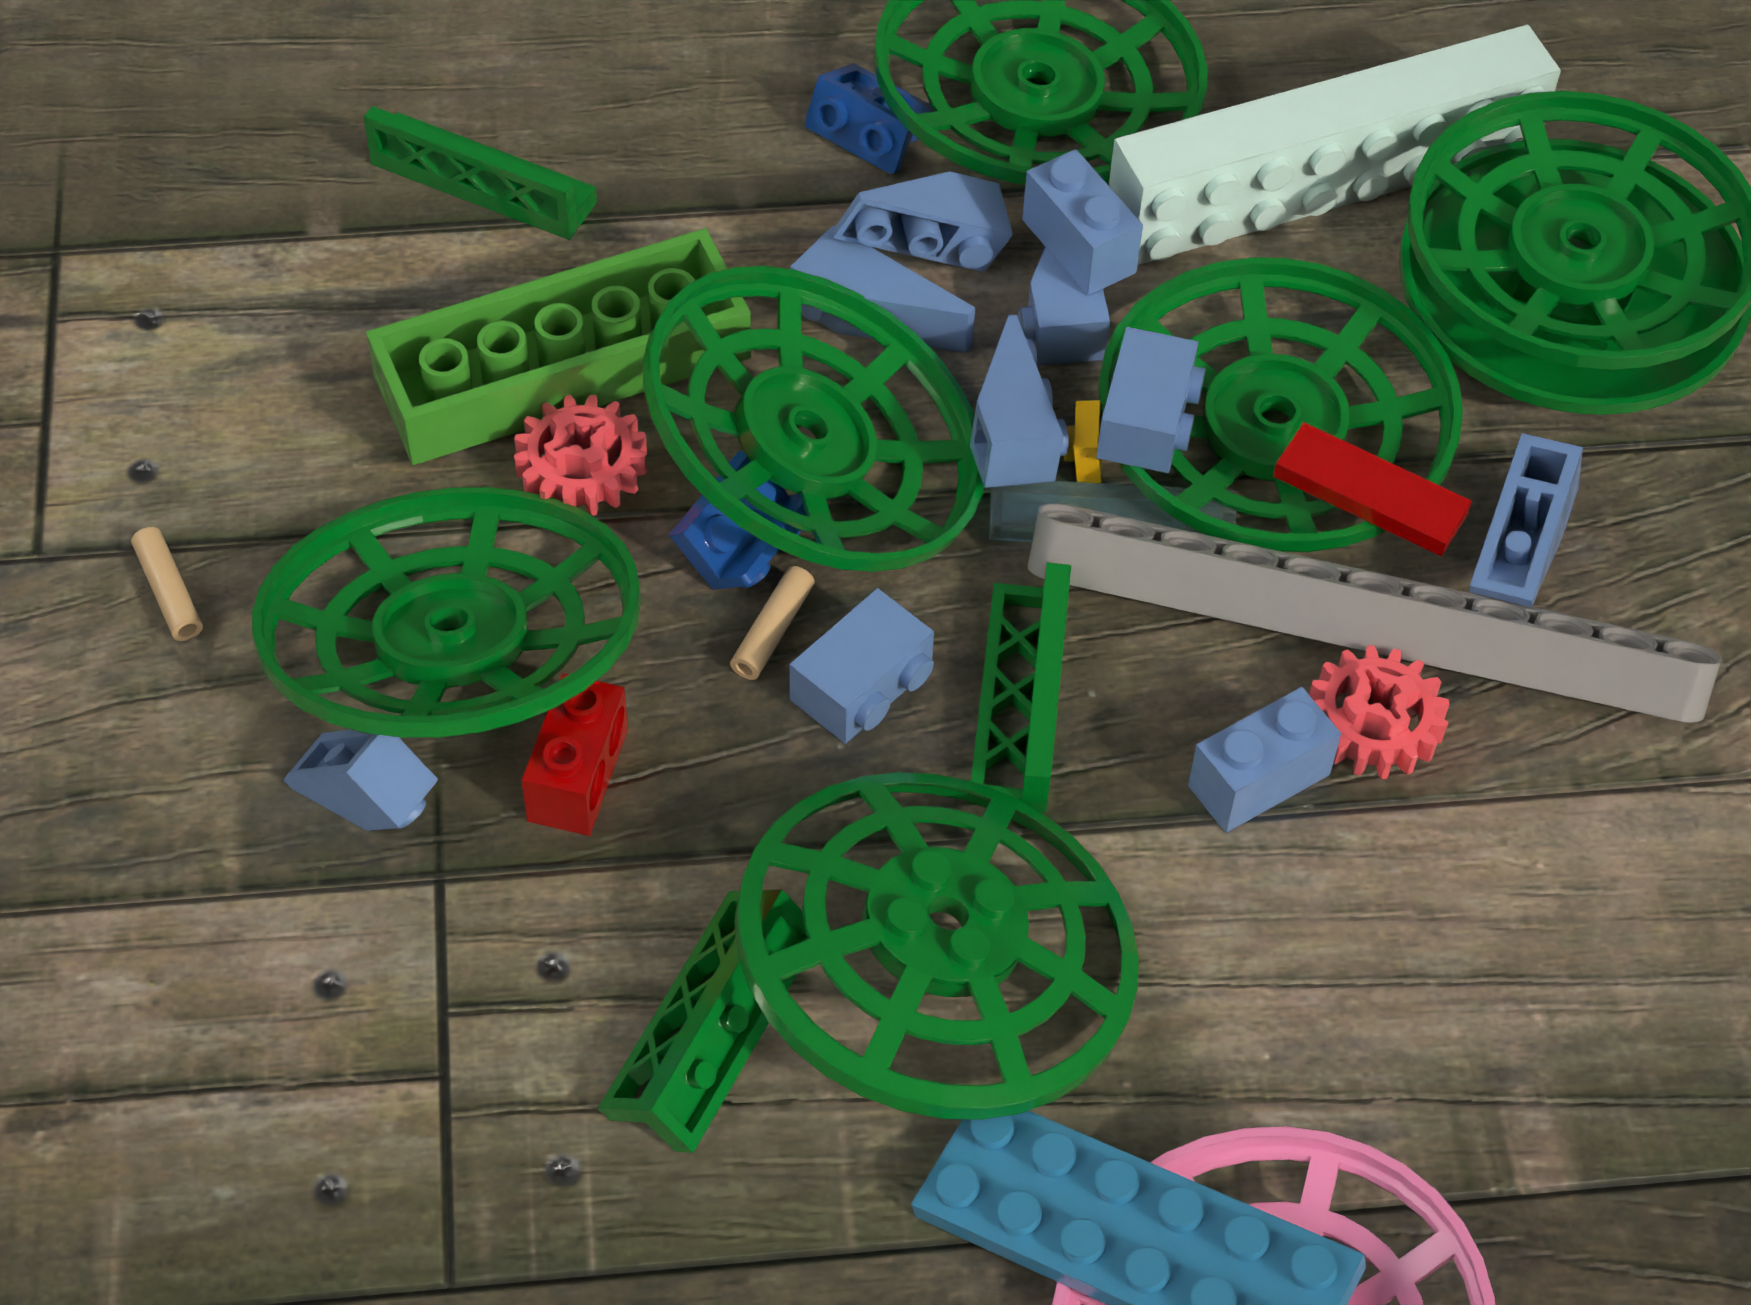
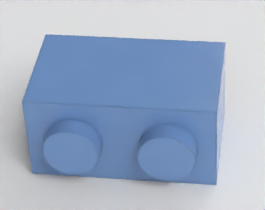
(1082, 222)
(1148, 400)
(862, 666)
(1263, 759)

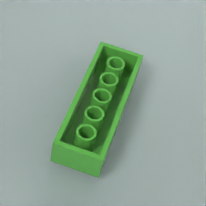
(578, 333)

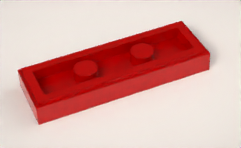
(1372, 489)

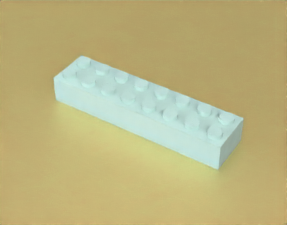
(1316, 143)

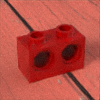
(575, 758)

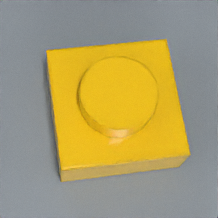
(1084, 442)

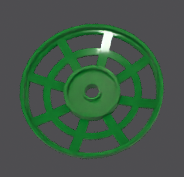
(1042, 56)
(1588, 213)
(1287, 385)
(794, 397)
(480, 612)
(934, 958)

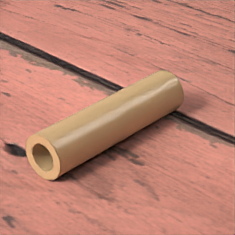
(166, 584)
(772, 622)

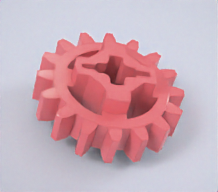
(581, 453)
(1379, 710)

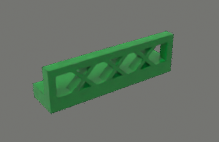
(478, 173)
(1044, 682)
(718, 1034)

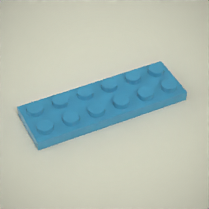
(1122, 1223)

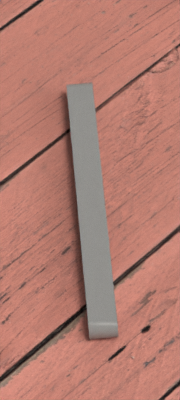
(1372, 608)

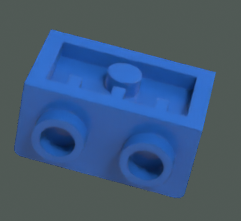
(855, 115)
(723, 550)

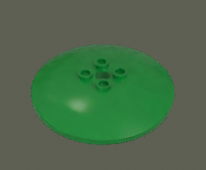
(1552, 383)

